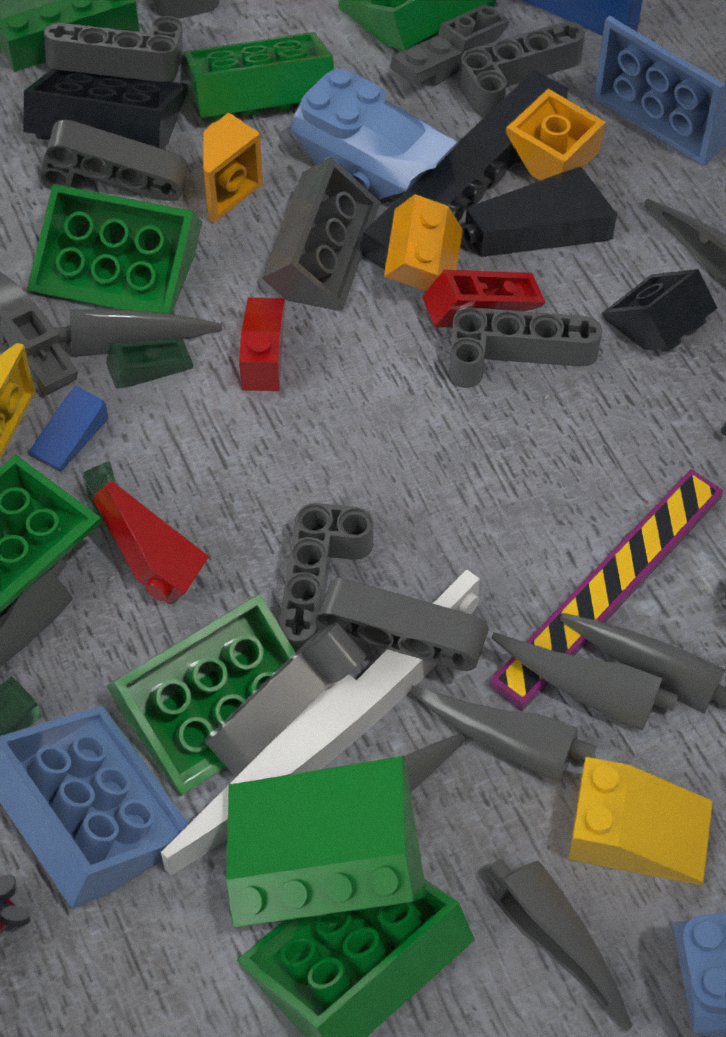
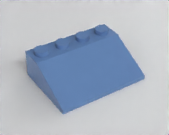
(661, 92)
(85, 803)

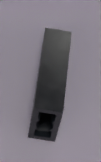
(541, 216)

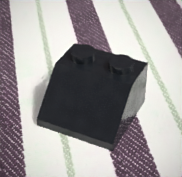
(662, 309)

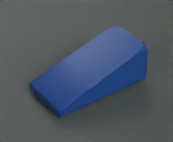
(70, 428)

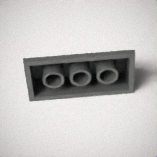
(321, 237)

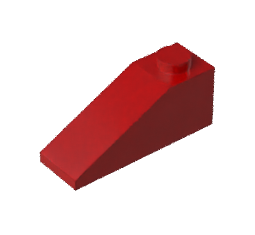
(480, 289)
(262, 344)
(152, 548)

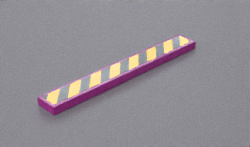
(613, 580)

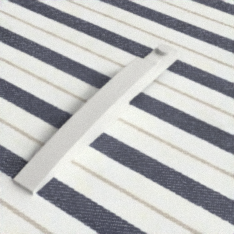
(321, 730)

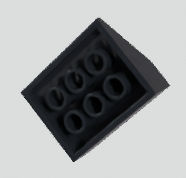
(114, 104)

